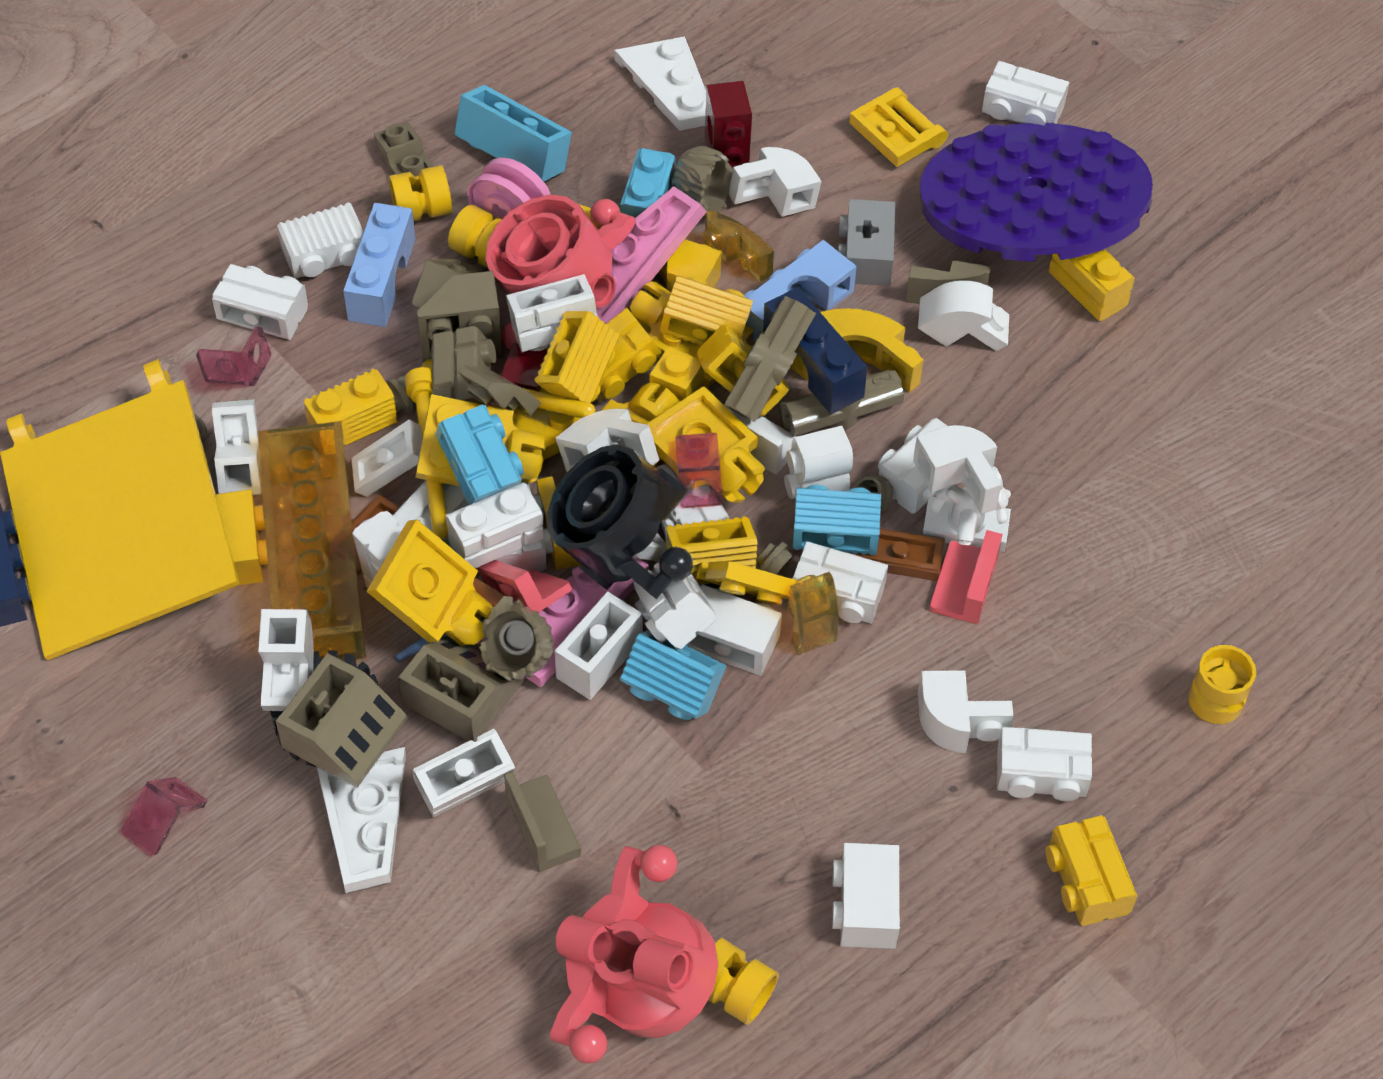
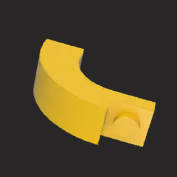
(875, 341)

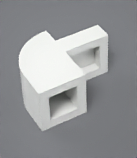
(780, 176)
(962, 309)
(602, 430)
(236, 446)
(958, 456)
(286, 655)
(953, 719)

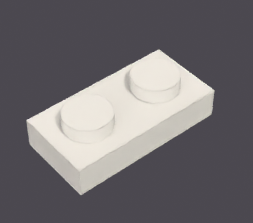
(387, 458)

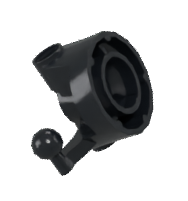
(611, 511)

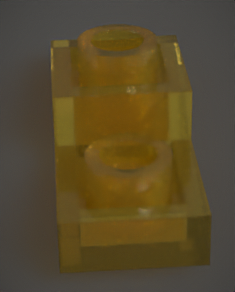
(738, 242)
(814, 612)

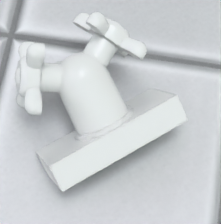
(956, 517)

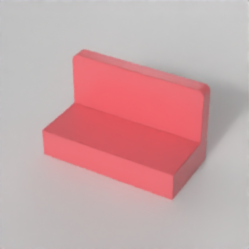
(966, 578)
(531, 587)

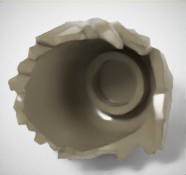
(704, 177)
(516, 641)

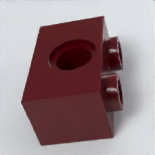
(729, 121)

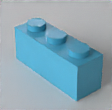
(512, 131)

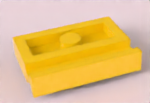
(742, 579)

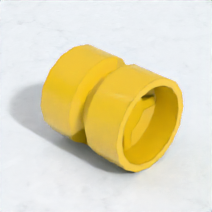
(422, 193)
(471, 233)
(1221, 684)
(741, 984)

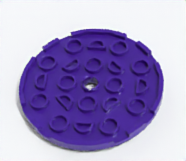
(1036, 191)

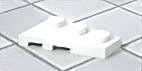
(670, 77)
(366, 820)

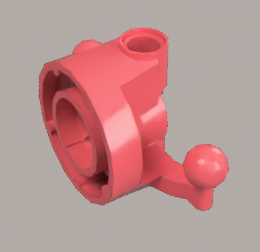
(556, 241)
(633, 961)

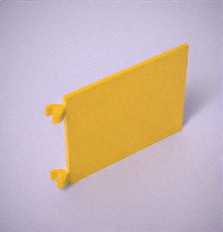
(116, 517)

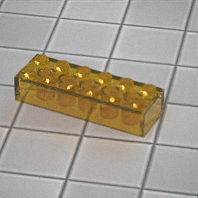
(311, 533)

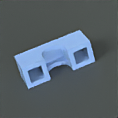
(382, 249)
(819, 273)

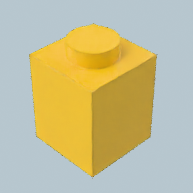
(678, 373)

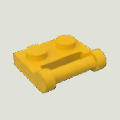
(891, 133)

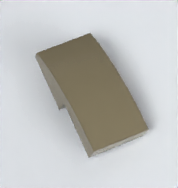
(402, 149)
(924, 280)
(490, 386)

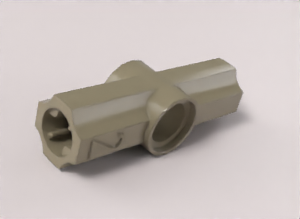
(769, 358)
(808, 414)

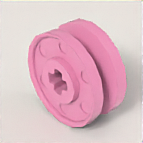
(505, 186)

